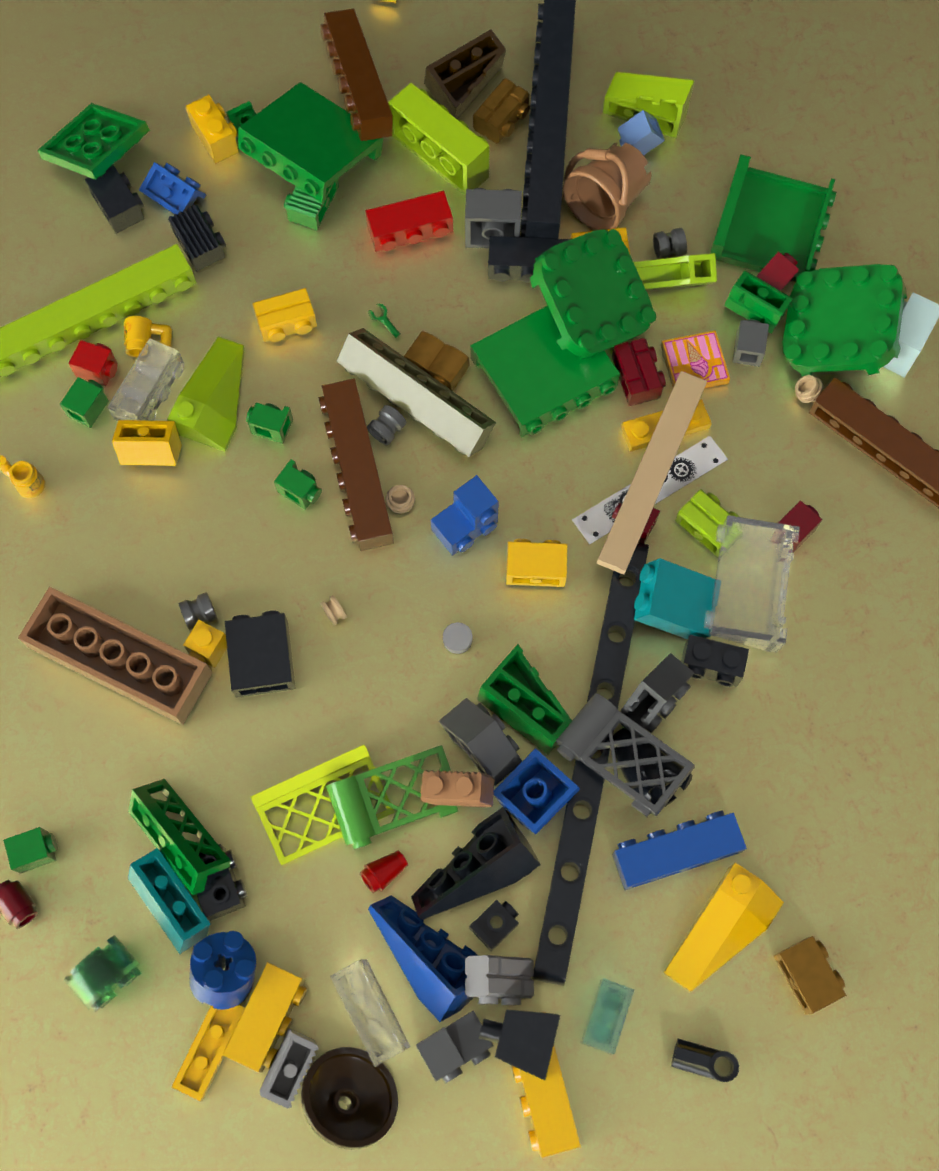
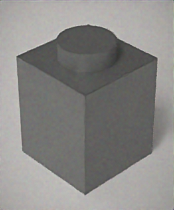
(750, 342)

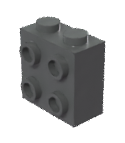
(657, 694)

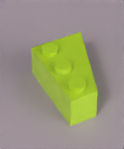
(659, 96)

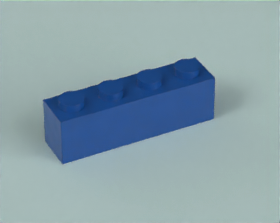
(679, 850)

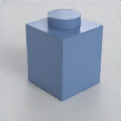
(641, 132)

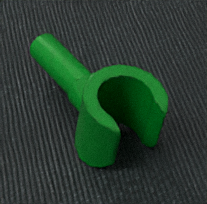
(384, 320)

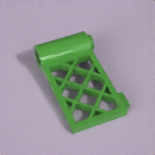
(355, 809)

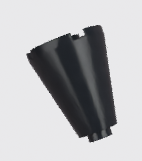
(649, 771)

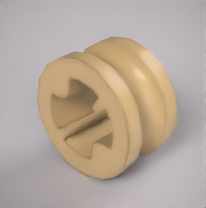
(333, 610)

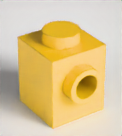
(206, 643)

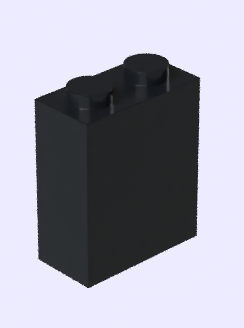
(259, 654)

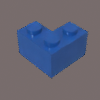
(467, 518)

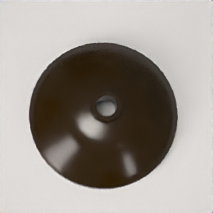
(367, 1090)

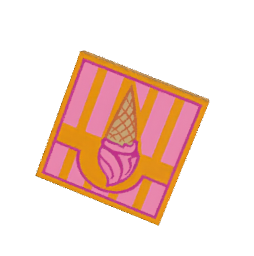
(697, 356)

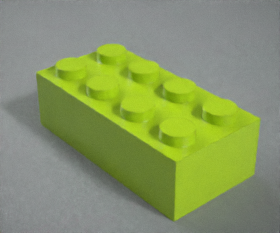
(439, 139)

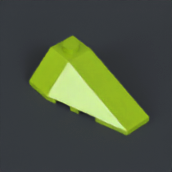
(210, 398)

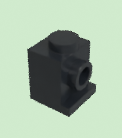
(491, 936)

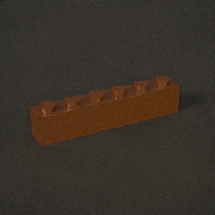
(357, 75)
(879, 438)
(357, 465)

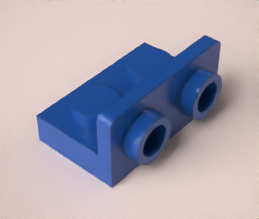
(170, 189)

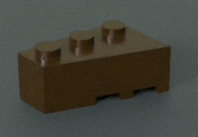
(465, 72)

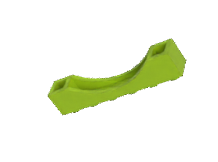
(678, 271)

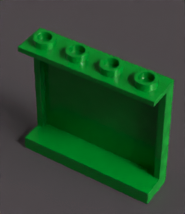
(305, 140)
(770, 216)
(539, 377)

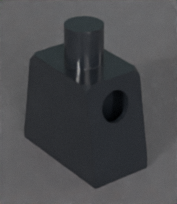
(523, 1039)

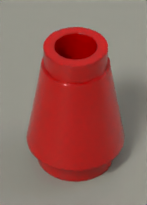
(383, 871)

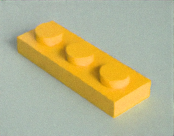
(640, 430)
(207, 1052)

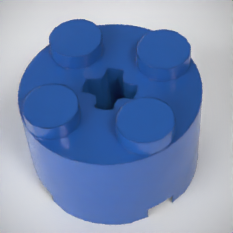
(217, 953)

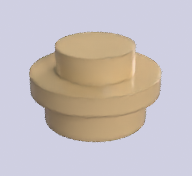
(808, 388)
(400, 499)

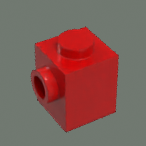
(93, 362)

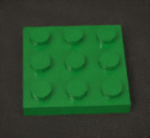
(93, 140)

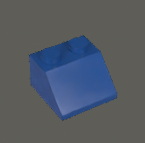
(535, 791)

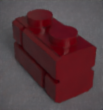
(638, 371)

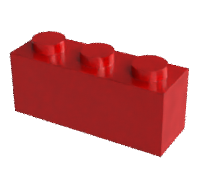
(409, 221)

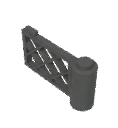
(588, 734)

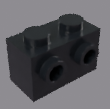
(715, 660)
(222, 890)

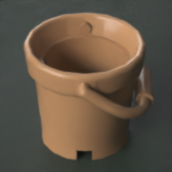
(605, 186)

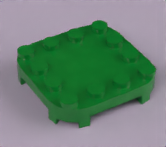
(593, 292)
(844, 319)

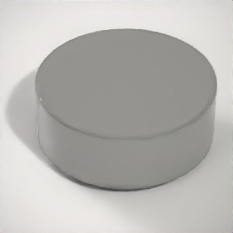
(457, 638)

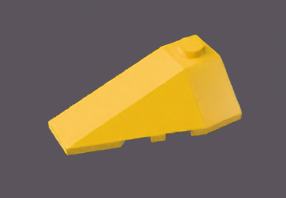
(729, 922)

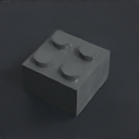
(491, 214)

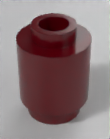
(16, 904)

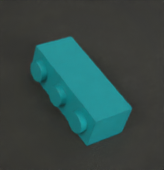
(168, 900)

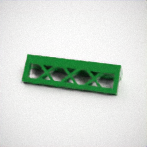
(168, 837)

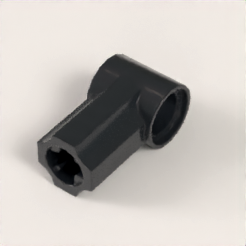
(701, 1060)

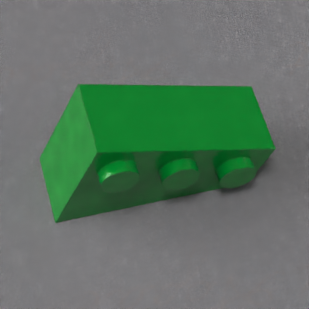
(524, 701)

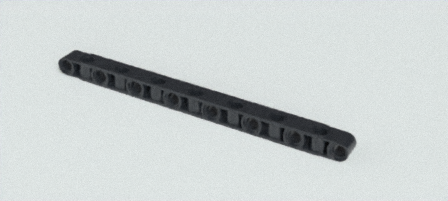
(578, 833)

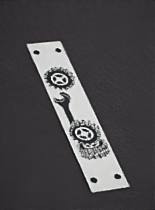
(684, 469)

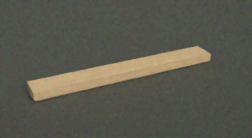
(651, 473)

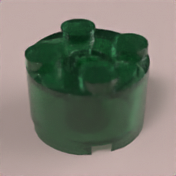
(102, 973)

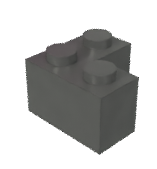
(482, 739)
(454, 1047)

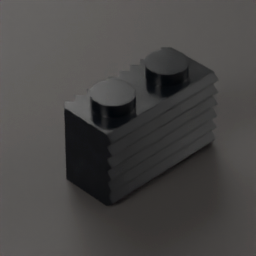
(197, 237)

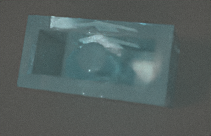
(607, 1016)

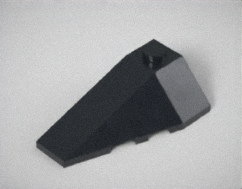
(487, 863)

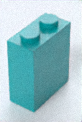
(674, 599)

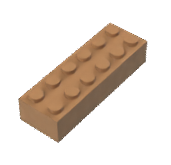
(116, 655)

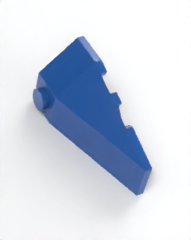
(425, 956)

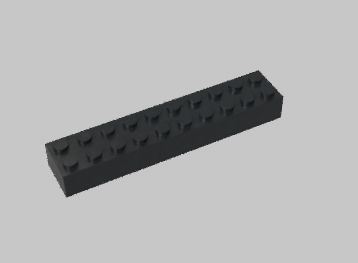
(548, 120)

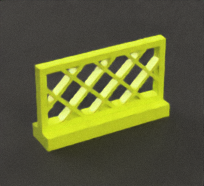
(303, 784)

